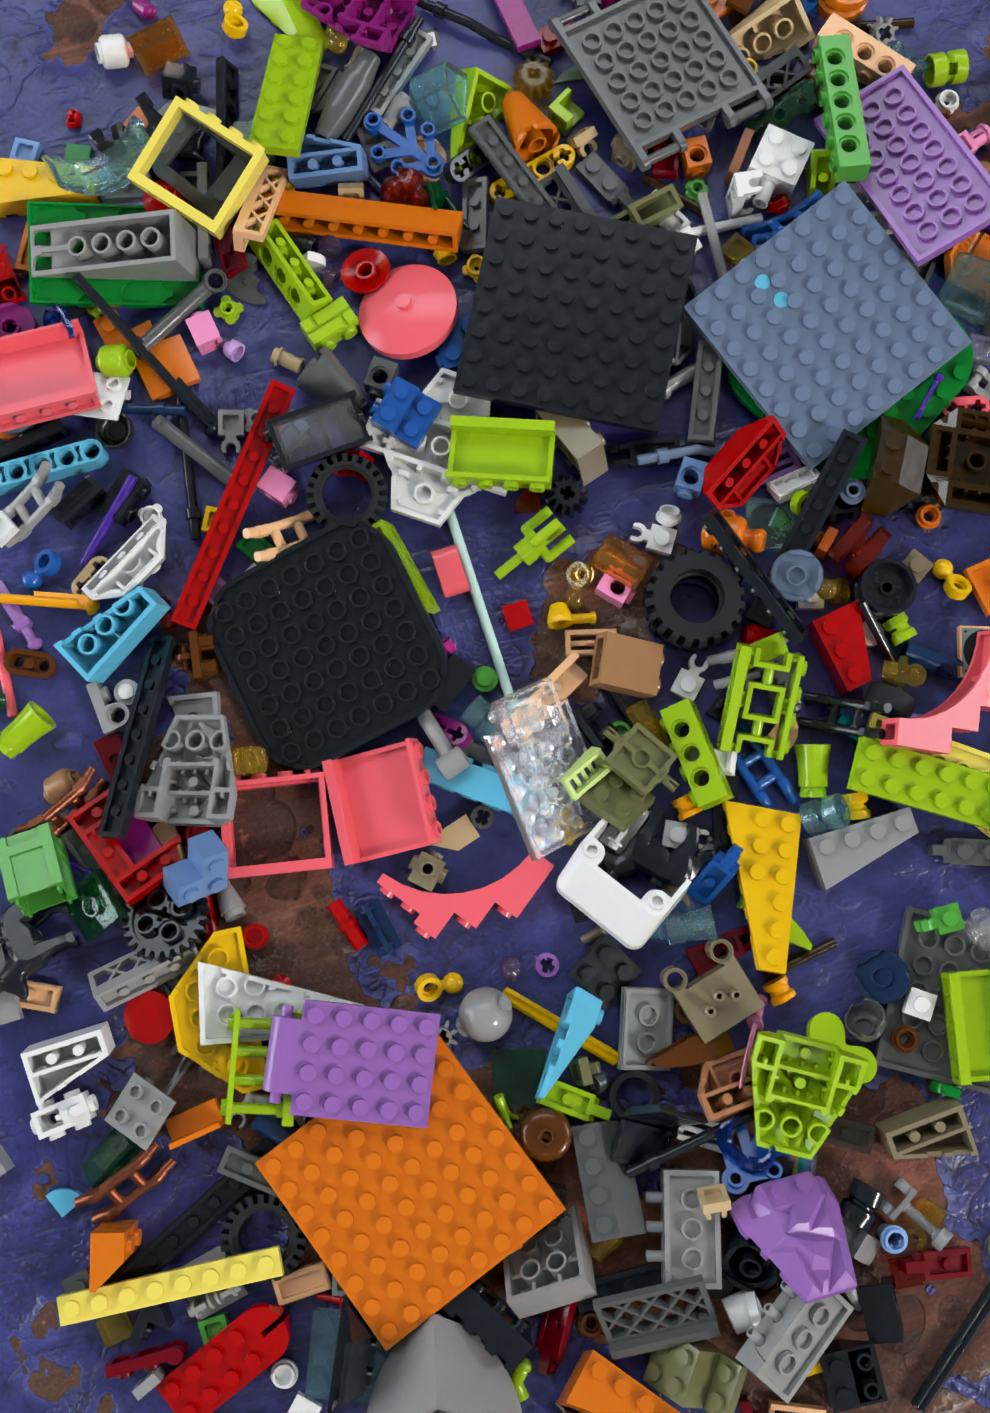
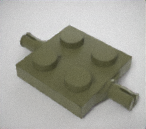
(640, 759)

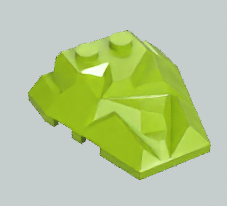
(800, 1090)

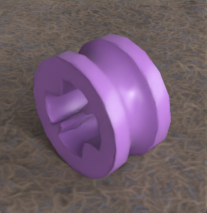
(554, 962)

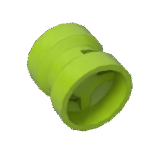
(899, 629)

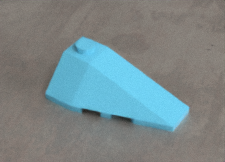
(576, 1023)

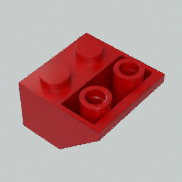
(10, 283)

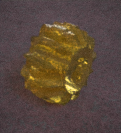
(533, 79)
(249, 760)

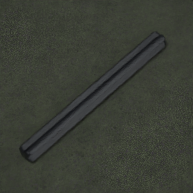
(953, 1352)

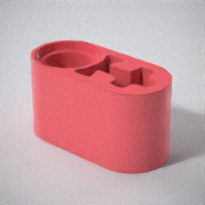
(450, 571)

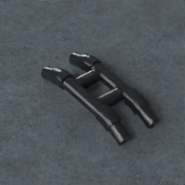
(835, 704)

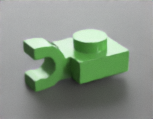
(943, 919)

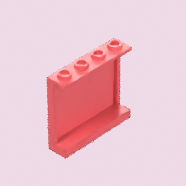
(45, 376)
(382, 802)

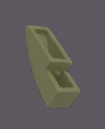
(652, 208)

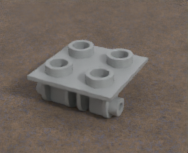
(140, 1110)
(209, 1303)

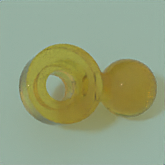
(336, 41)
(835, 589)
(575, 597)

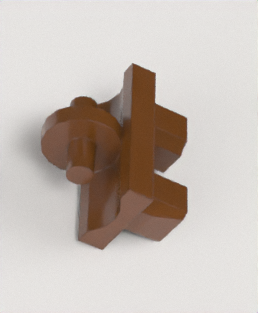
(201, 667)

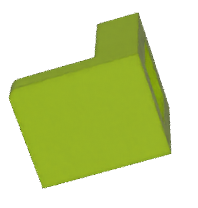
(564, 112)

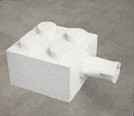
(782, 162)

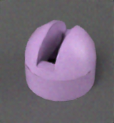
(233, 350)

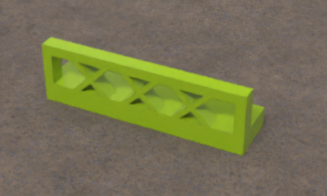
(391, 533)

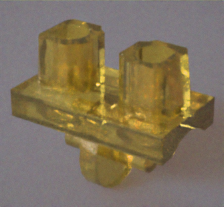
(903, 673)

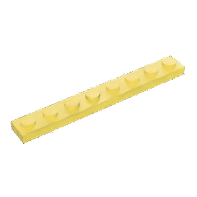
(170, 1285)

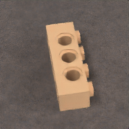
(875, 54)

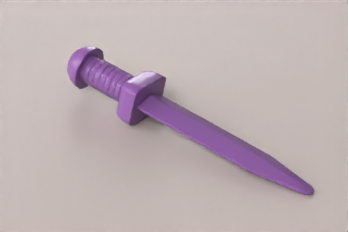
(22, 623)

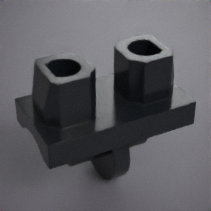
(589, 729)

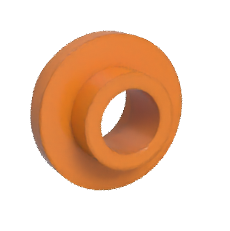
(931, 510)

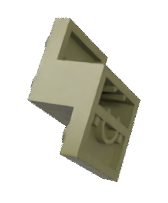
(697, 1376)

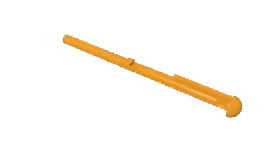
(52, 599)

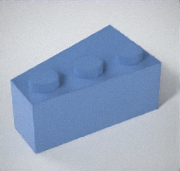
(327, 163)

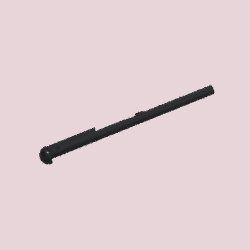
(178, 386)

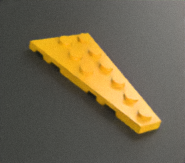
(766, 877)

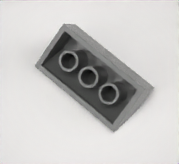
(607, 1192)

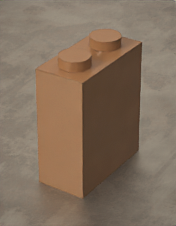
(626, 665)

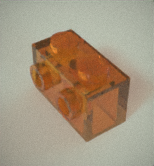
(158, 45)

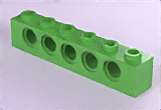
(842, 108)

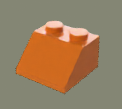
(110, 1247)

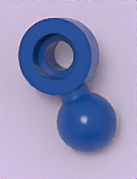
(46, 564)

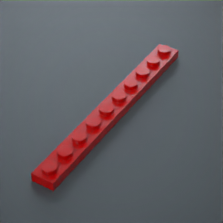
(231, 509)

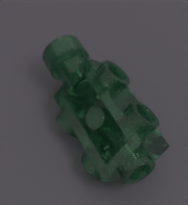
(789, 105)

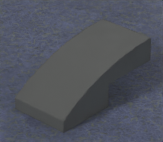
(367, 143)

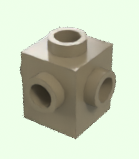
(622, 155)
(424, 880)

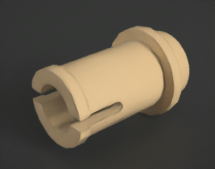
(287, 360)

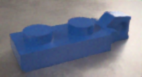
(715, 875)

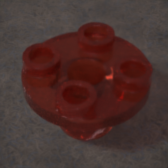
(405, 188)

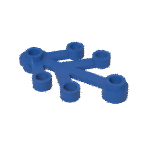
(405, 147)
(748, 1148)

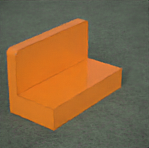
(194, 1122)

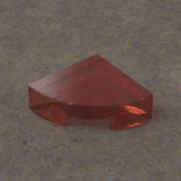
(528, 503)

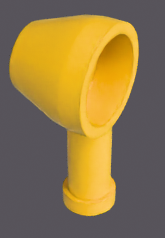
(560, 617)

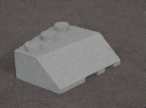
(550, 1268)

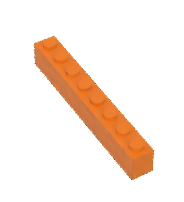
(369, 220)

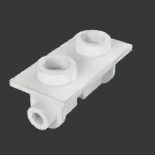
(617, 839)

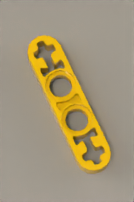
(544, 159)

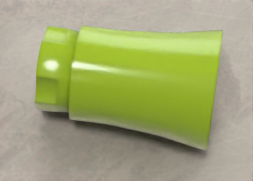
(25, 729)
(812, 769)

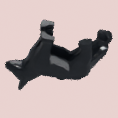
(191, 151)
(651, 858)
(28, 947)

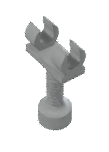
(939, 1237)

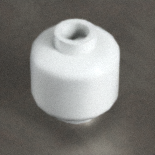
(113, 51)

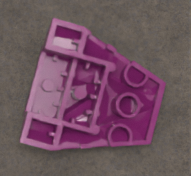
(365, 22)

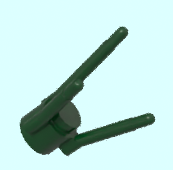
(438, 197)

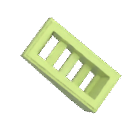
(592, 754)

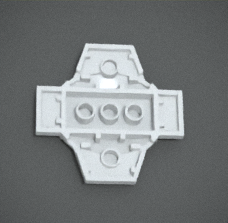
(419, 475)

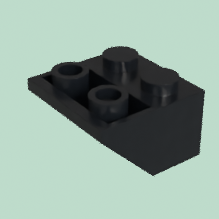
(851, 1375)

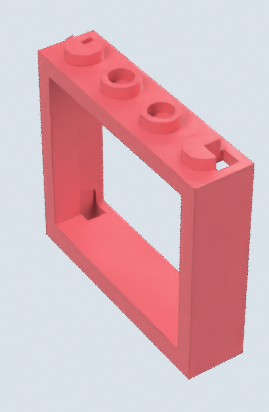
(284, 778)

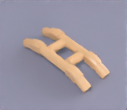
(274, 529)

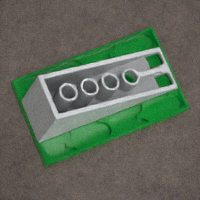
(119, 249)

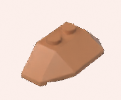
(720, 1089)

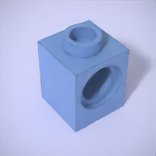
(692, 468)

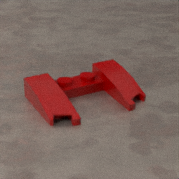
(129, 879)

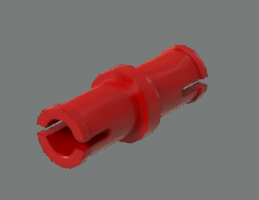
(347, 924)

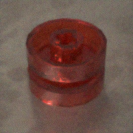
(859, 545)

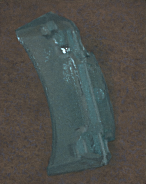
(105, 171)

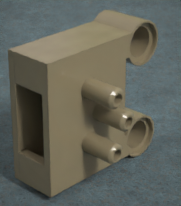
(716, 997)

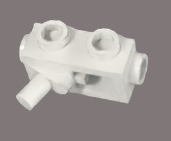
(72, 1111)

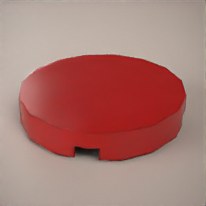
(149, 1017)

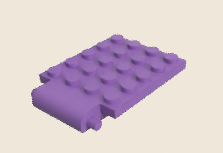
(353, 1062)

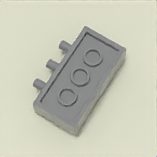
(687, 1238)
(791, 1339)

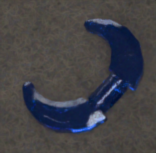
(60, 313)
(750, 1164)

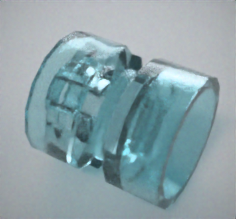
(477, 717)
(828, 813)

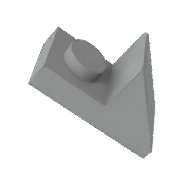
(861, 1243)

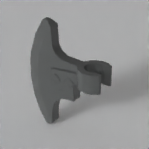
(245, 283)

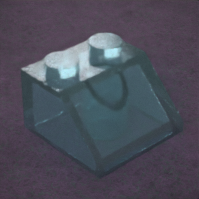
(439, 96)

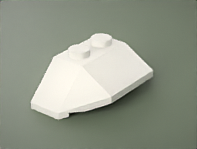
(131, 563)

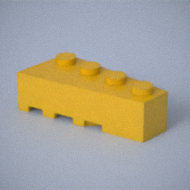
(31, 181)

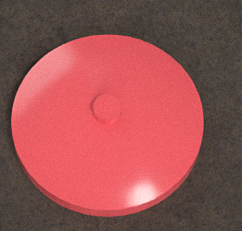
(409, 312)

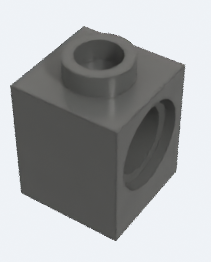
(378, 368)

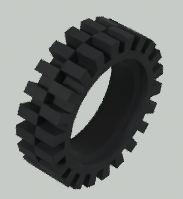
(346, 462)
(262, 1202)

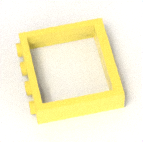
(239, 192)

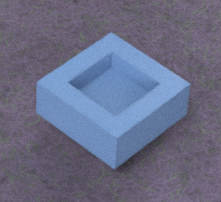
(25, 150)

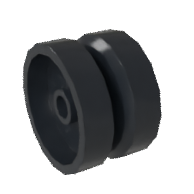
(886, 586)

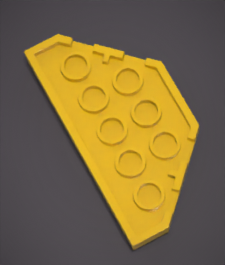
(226, 950)

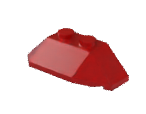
(743, 463)

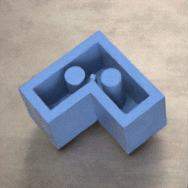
(199, 874)

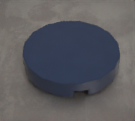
(882, 976)

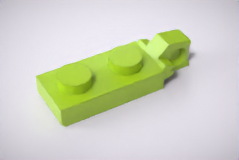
(575, 1103)

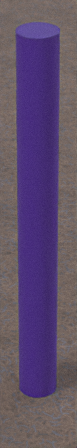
(108, 520)

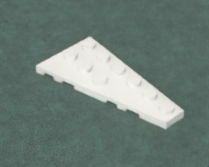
(256, 996)

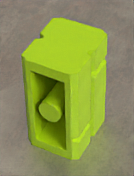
(330, 325)

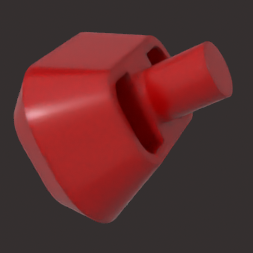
(73, 119)

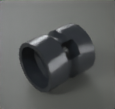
(861, 1204)

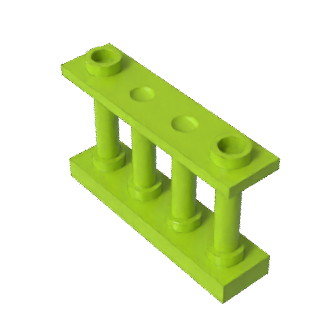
(229, 1107)

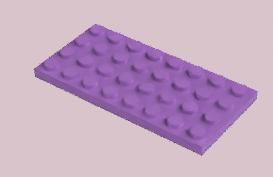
(920, 169)

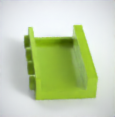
(501, 453)
(967, 1024)

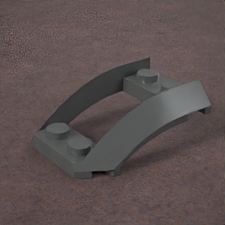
(221, 188)

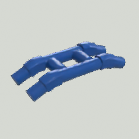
(761, 230)
(774, 773)

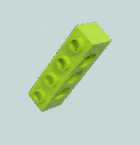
(290, 271)
(717, 788)

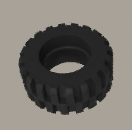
(712, 572)

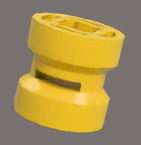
(856, 806)

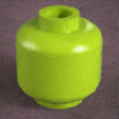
(115, 361)

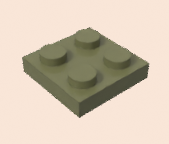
(616, 801)

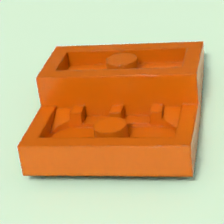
(176, 359)

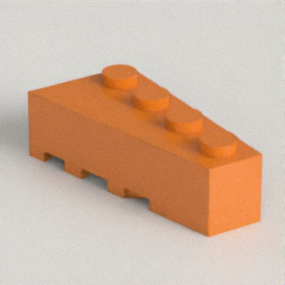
(604, 1388)

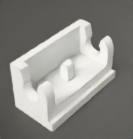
(742, 190)

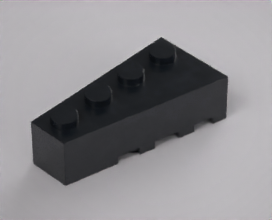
(493, 1322)

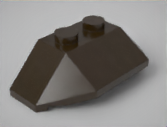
(894, 467)

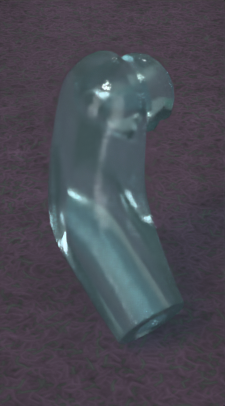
(921, 64)

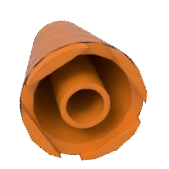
(528, 127)

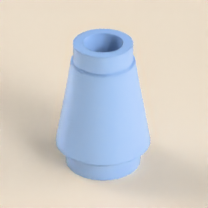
(892, 1238)

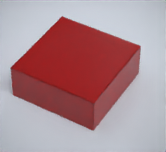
(517, 615)

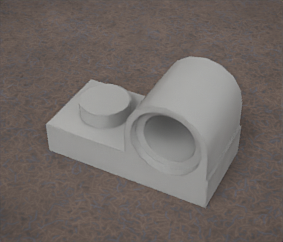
(105, 711)

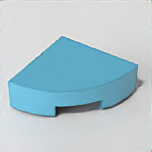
(63, 1199)

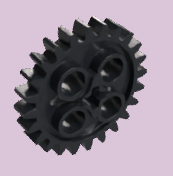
(155, 940)

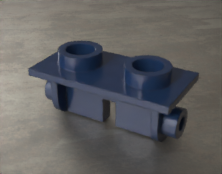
(378, 927)

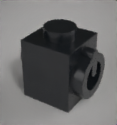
(180, 80)

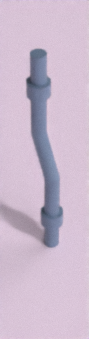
(664, 455)

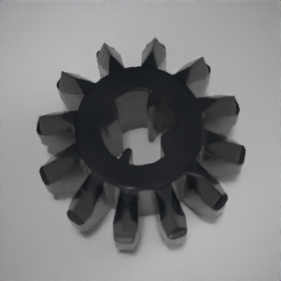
(576, 499)

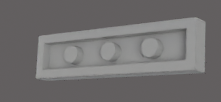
(403, 72)

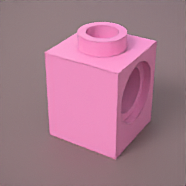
(204, 332)
(278, 487)
(603, 590)

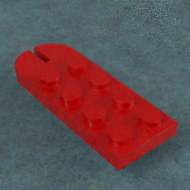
(227, 1360)

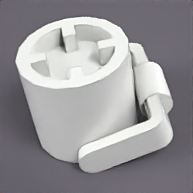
(743, 1310)

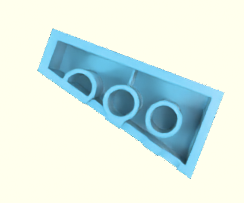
(113, 634)
(472, 783)

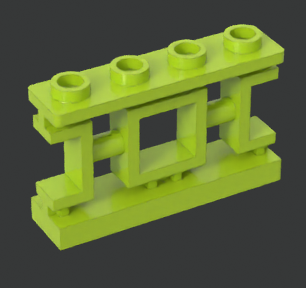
(783, 704)

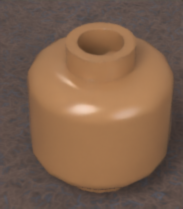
(59, 783)

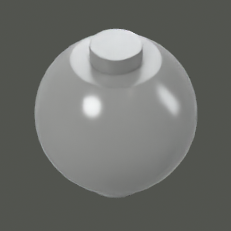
(484, 1014)

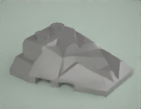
(192, 777)

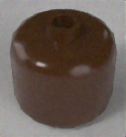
(539, 1143)

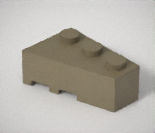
(579, 445)
(928, 1131)

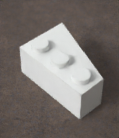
(65, 1057)

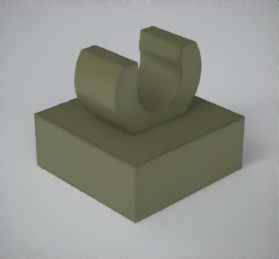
(582, 1070)

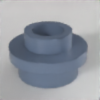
(851, 499)

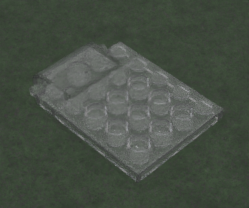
(531, 752)

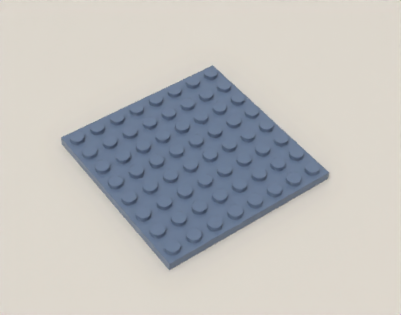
(852, 330)

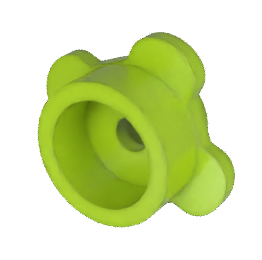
(228, 317)

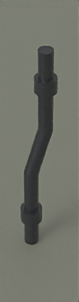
(442, 11)

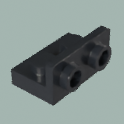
(129, 508)

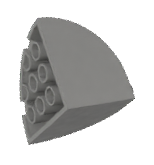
(442, 1372)

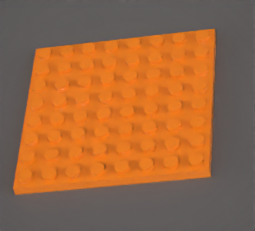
(412, 1209)

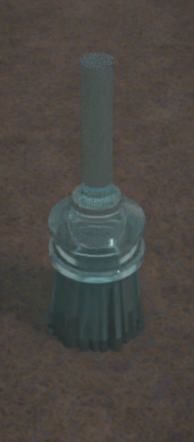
(686, 926)

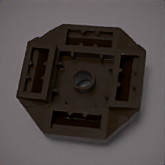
(948, 471)

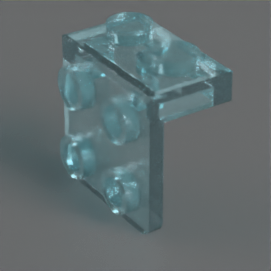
(967, 289)

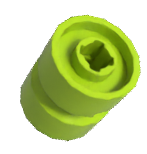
(947, 68)

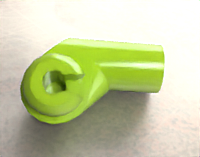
(518, 1378)

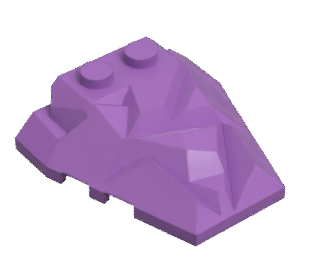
(801, 1232)

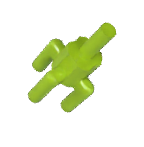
(535, 544)

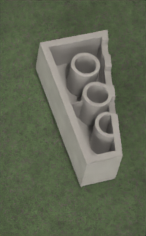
(850, 848)

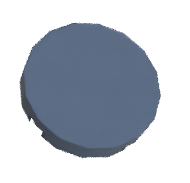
(797, 575)

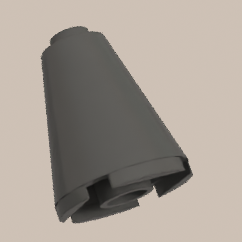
(328, 378)

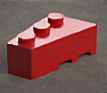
(842, 647)

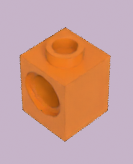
(698, 149)

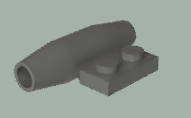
(341, 95)

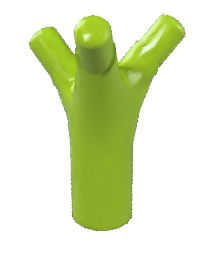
(503, 1110)

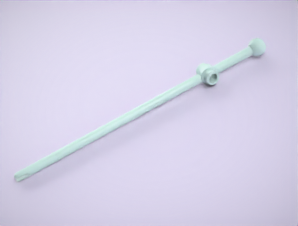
(480, 605)

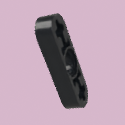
(463, 159)

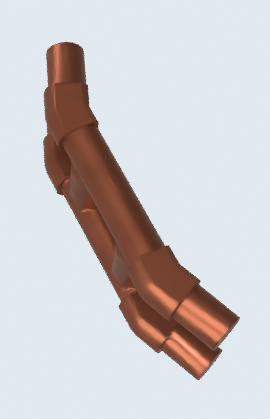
(72, 796)
(132, 1171)

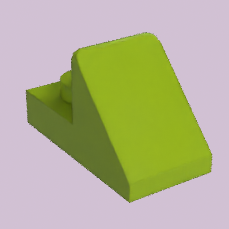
(818, 174)

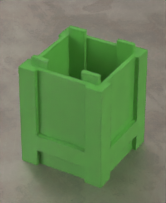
(36, 870)

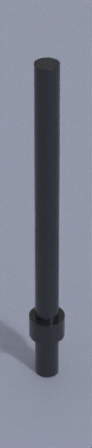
(406, 41)
(192, 513)
(652, 1161)

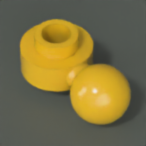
(234, 23)
(955, 585)
(450, 983)

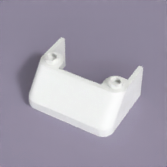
(609, 902)

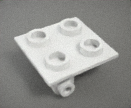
(112, 395)

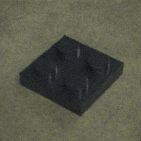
(604, 970)

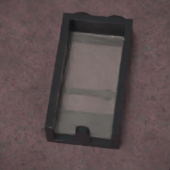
(316, 432)

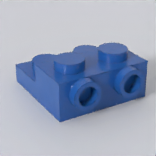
(450, 350)
(404, 412)

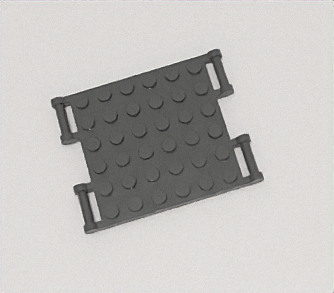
(659, 69)

